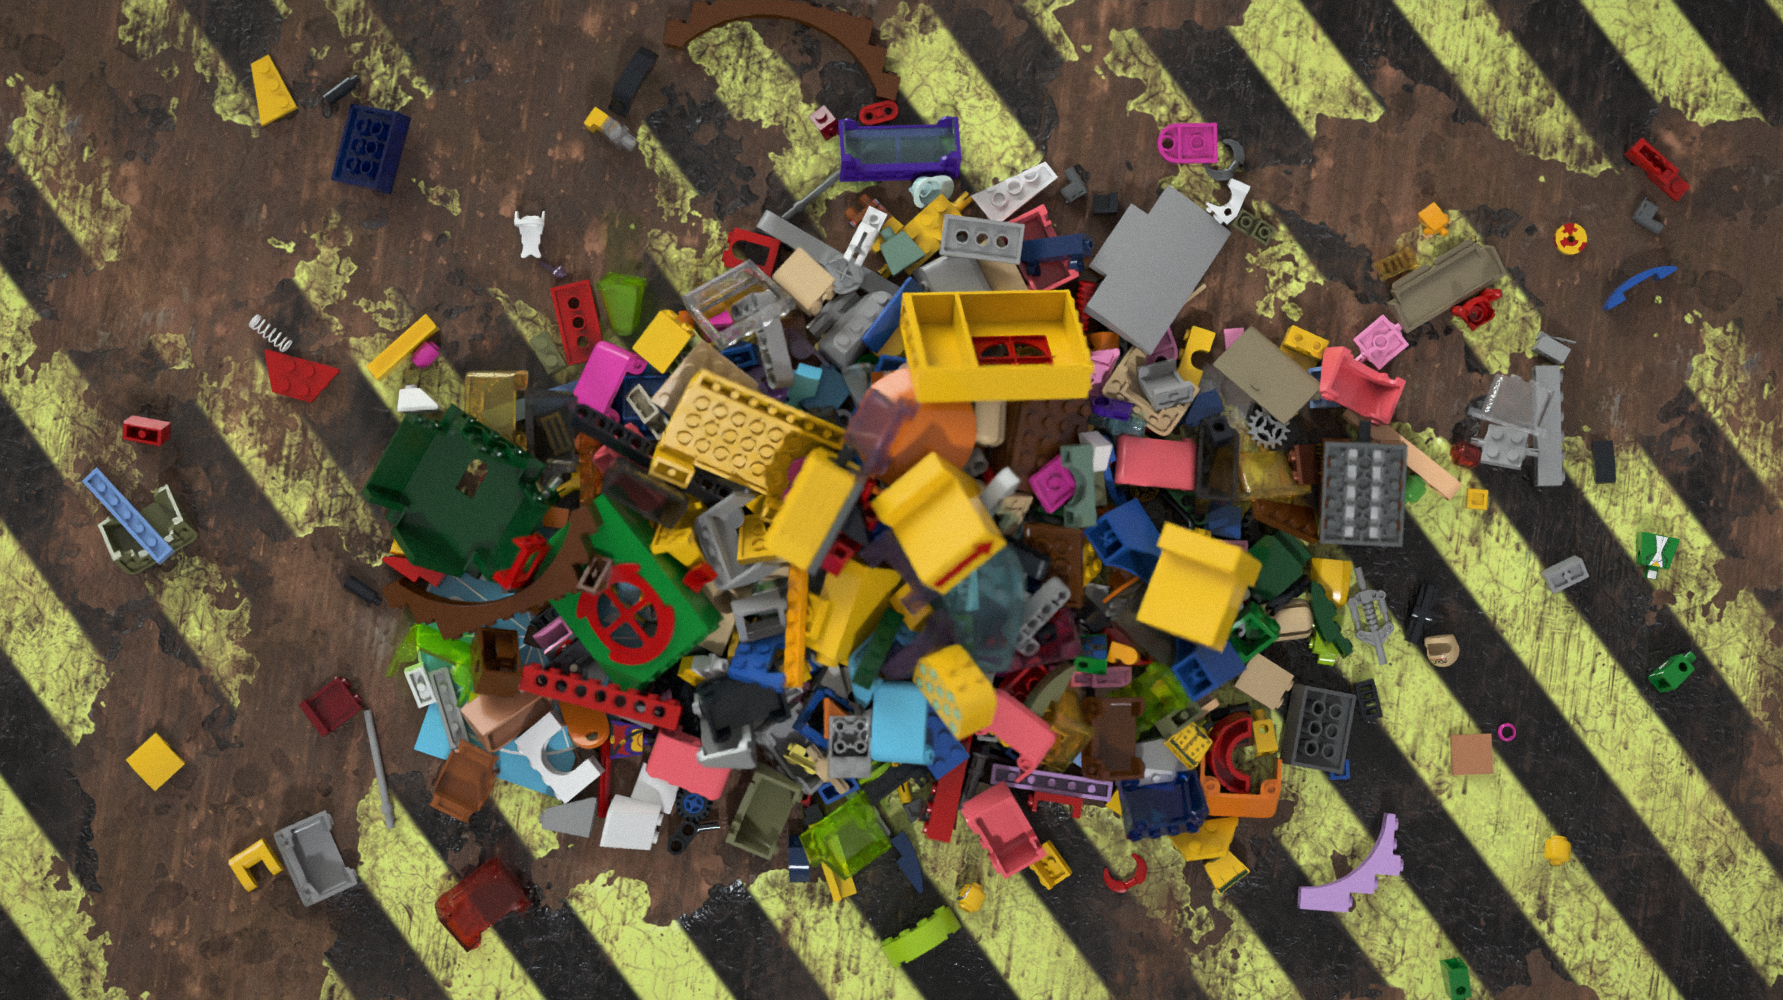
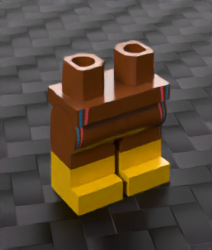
(855, 219)

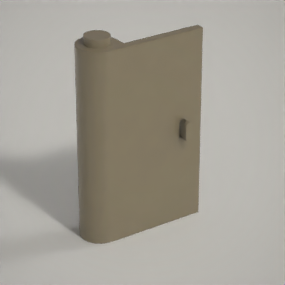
(1268, 375)

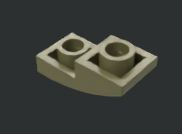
(1253, 227)

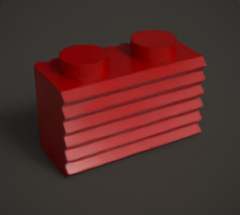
(146, 430)

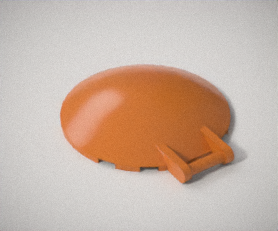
(936, 428)

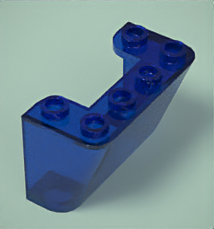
(1162, 807)

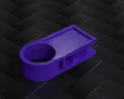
(1112, 408)

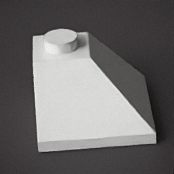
(416, 400)

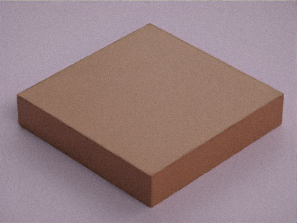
(1471, 754)

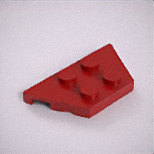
(297, 376)

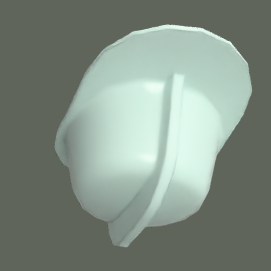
(927, 188)

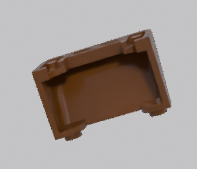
(1113, 747)

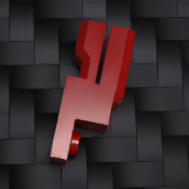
(1658, 169)

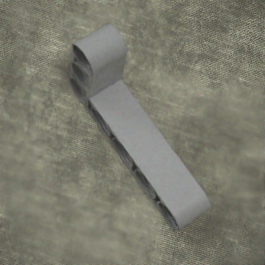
(770, 339)

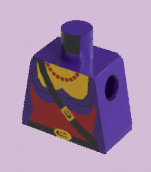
(628, 739)

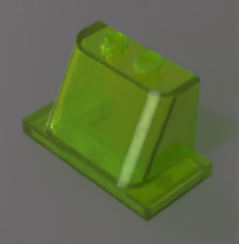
(622, 300)
(846, 838)

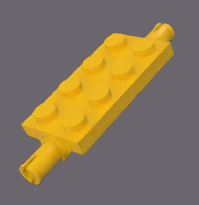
(928, 227)

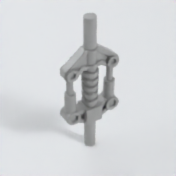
(1365, 596)

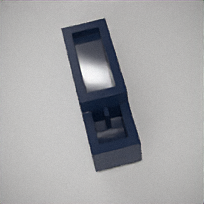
(908, 861)

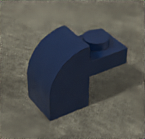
(798, 861)

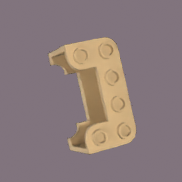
(805, 282)

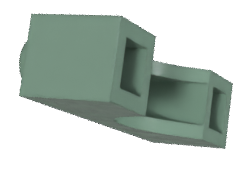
(1081, 509)

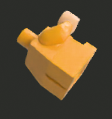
(1433, 221)

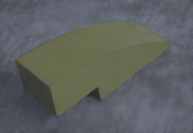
(1050, 688)

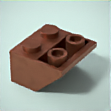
(1304, 464)

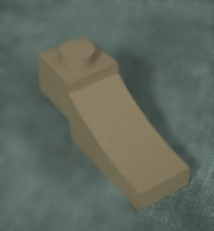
(647, 411)

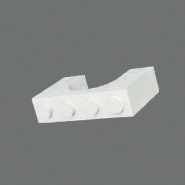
(534, 745)

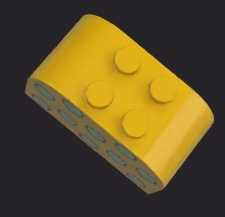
(956, 690)

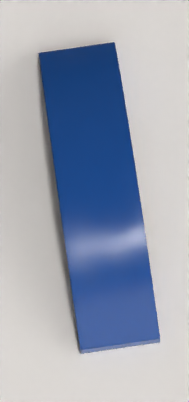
(1617, 295)
(1117, 494)

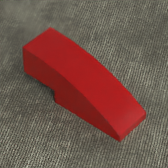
(414, 572)

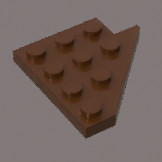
(1066, 550)

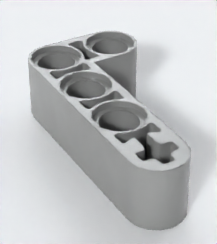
(1038, 611)

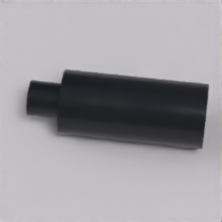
(341, 89)
(362, 591)

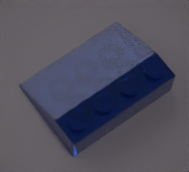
(371, 148)

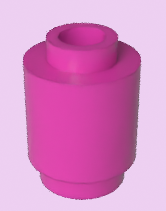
(425, 354)

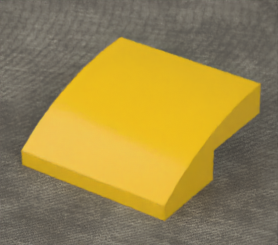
(155, 761)

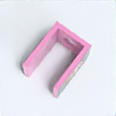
(553, 632)

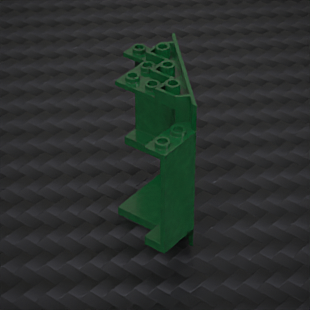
(438, 522)

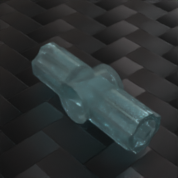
(1133, 426)

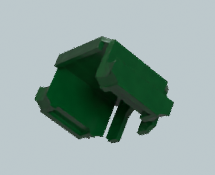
(1281, 561)

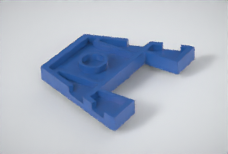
(754, 660)

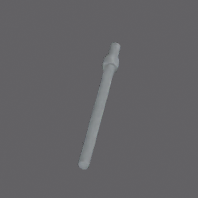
(386, 807)

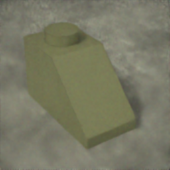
(1178, 720)

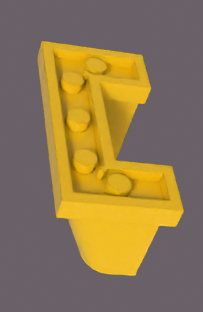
(682, 539)

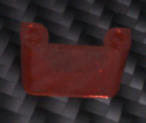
(480, 902)

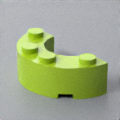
(921, 939)

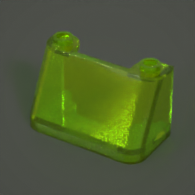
(1161, 692)

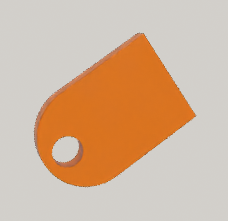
(583, 722)

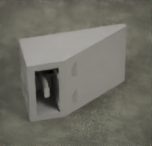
(848, 747)

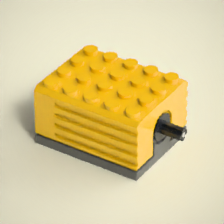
(816, 507)

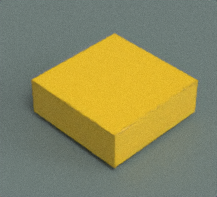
(1476, 499)

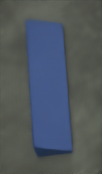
(889, 318)

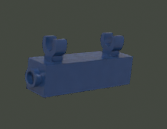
(1056, 249)

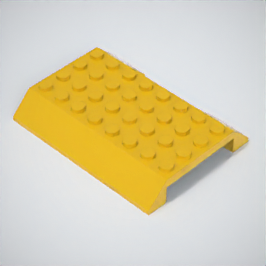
(738, 438)

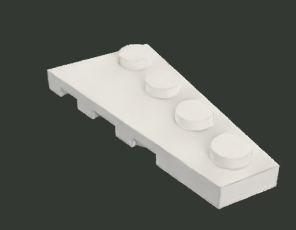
(1008, 196)

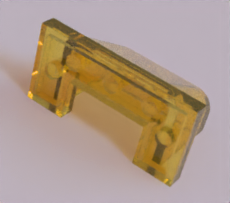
(1266, 477)
(1072, 729)

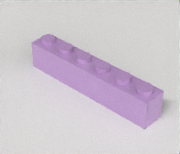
(1053, 782)

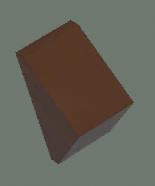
(596, 575)

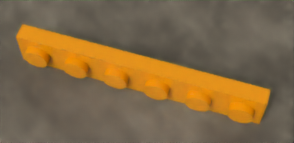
(795, 626)

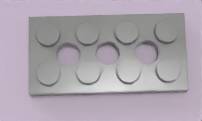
(992, 229)

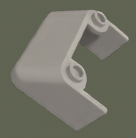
(719, 543)

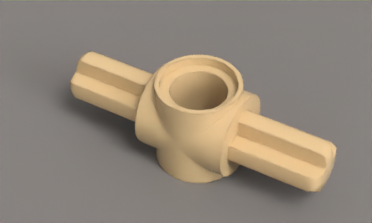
(821, 769)

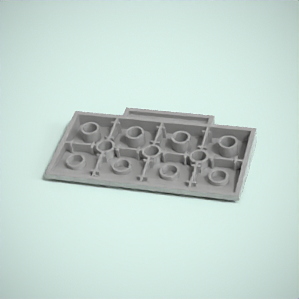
(1153, 267)

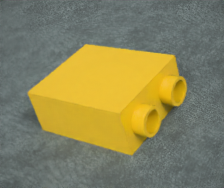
(854, 609)

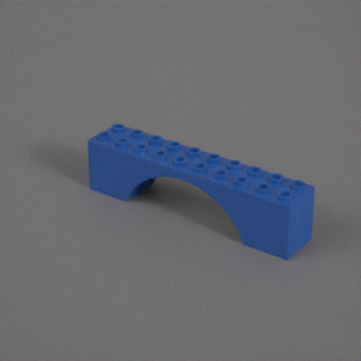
(1130, 541)

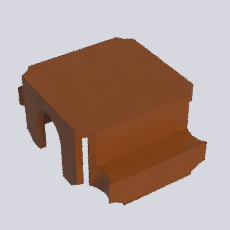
(465, 781)

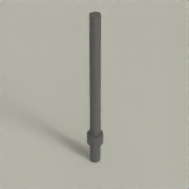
(799, 206)

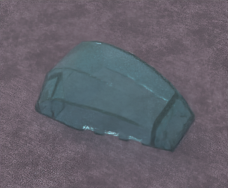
(989, 610)

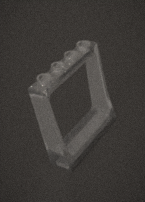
(728, 285)

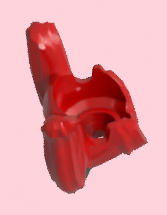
(1481, 306)

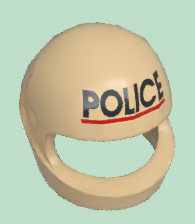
(1442, 649)

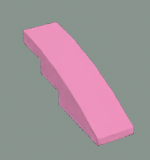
(1115, 677)

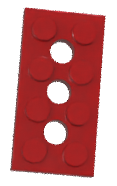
(565, 316)

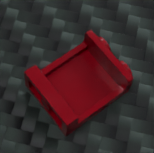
(332, 706)

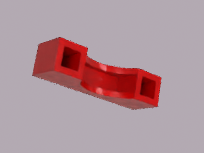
(846, 548)

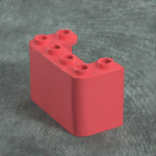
(1054, 273)
(676, 762)
(1003, 830)

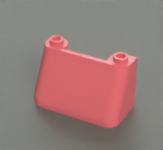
(1359, 386)
(1155, 462)

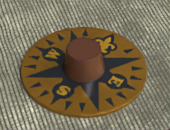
(1144, 493)

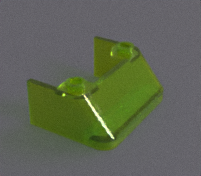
(431, 642)

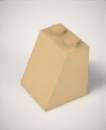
(1263, 682)

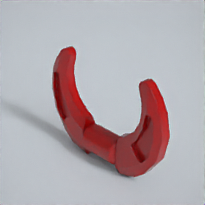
(1119, 886)

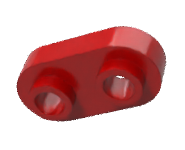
(878, 113)

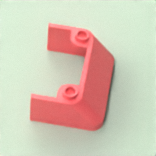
(1021, 731)

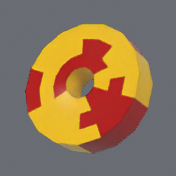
(1579, 239)

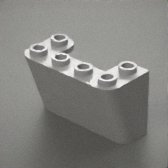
(774, 741)

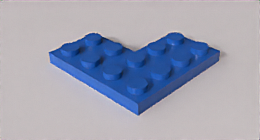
(946, 747)

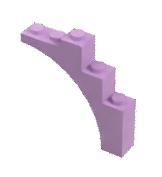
(1381, 860)

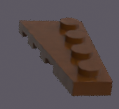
(1287, 517)

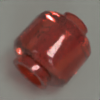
(1465, 455)

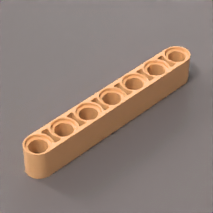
(1417, 461)

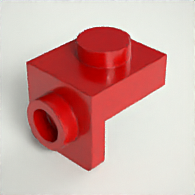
(698, 576)

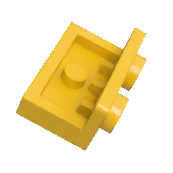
(1052, 867)

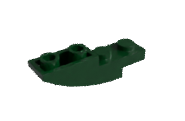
(1323, 612)

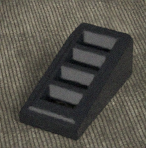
(1361, 684)

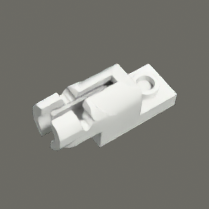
(865, 235)

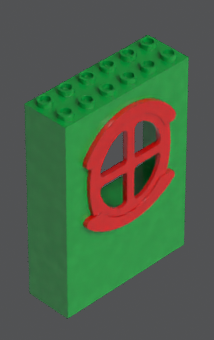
(681, 614)

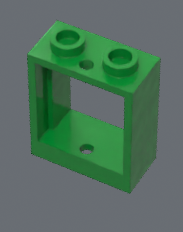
(1260, 617)

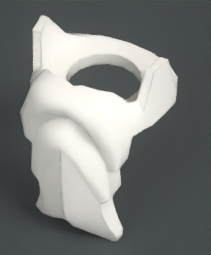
(531, 230)

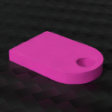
(1191, 143)
(1053, 484)

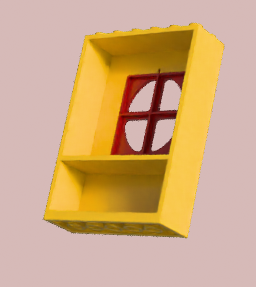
(952, 329)

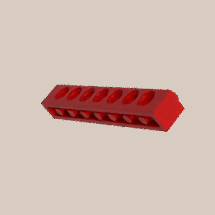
(530, 684)

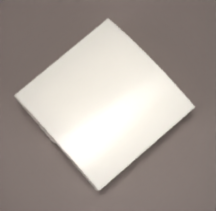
(654, 790)

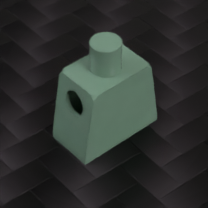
(899, 251)

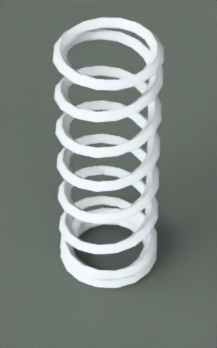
(254, 322)

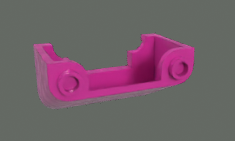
(604, 376)

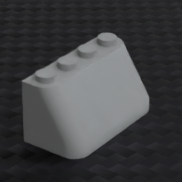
(843, 341)

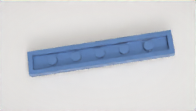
(128, 516)

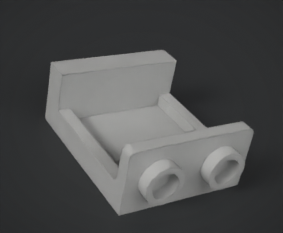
(1164, 385)

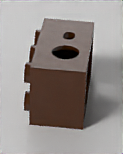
(494, 661)

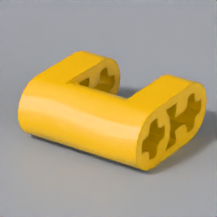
(250, 856)

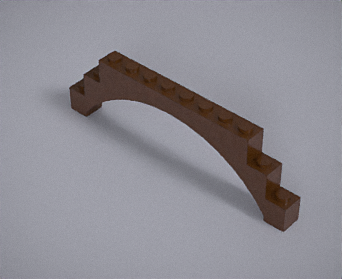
(847, 30)
(458, 616)

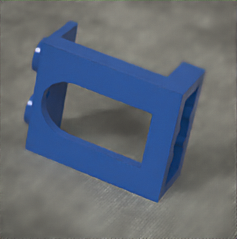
(800, 723)

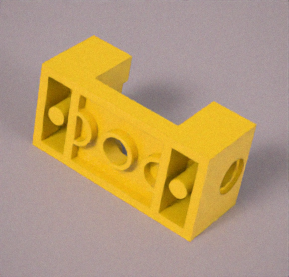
(1303, 347)

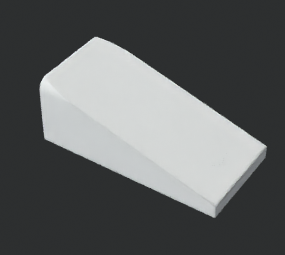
(420, 684)

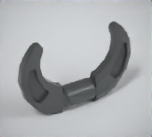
(1226, 174)

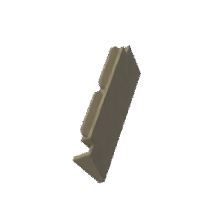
(1441, 286)

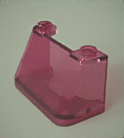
(1065, 647)

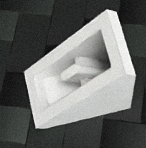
(1100, 447)

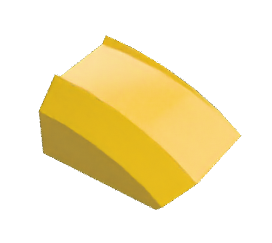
(1333, 576)

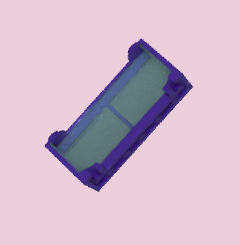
(898, 151)

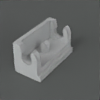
(1564, 574)

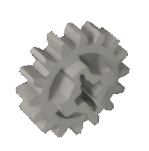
(1270, 437)

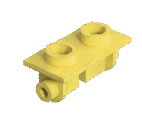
(797, 756)

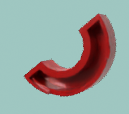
(1218, 756)

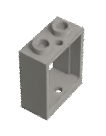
(762, 628)

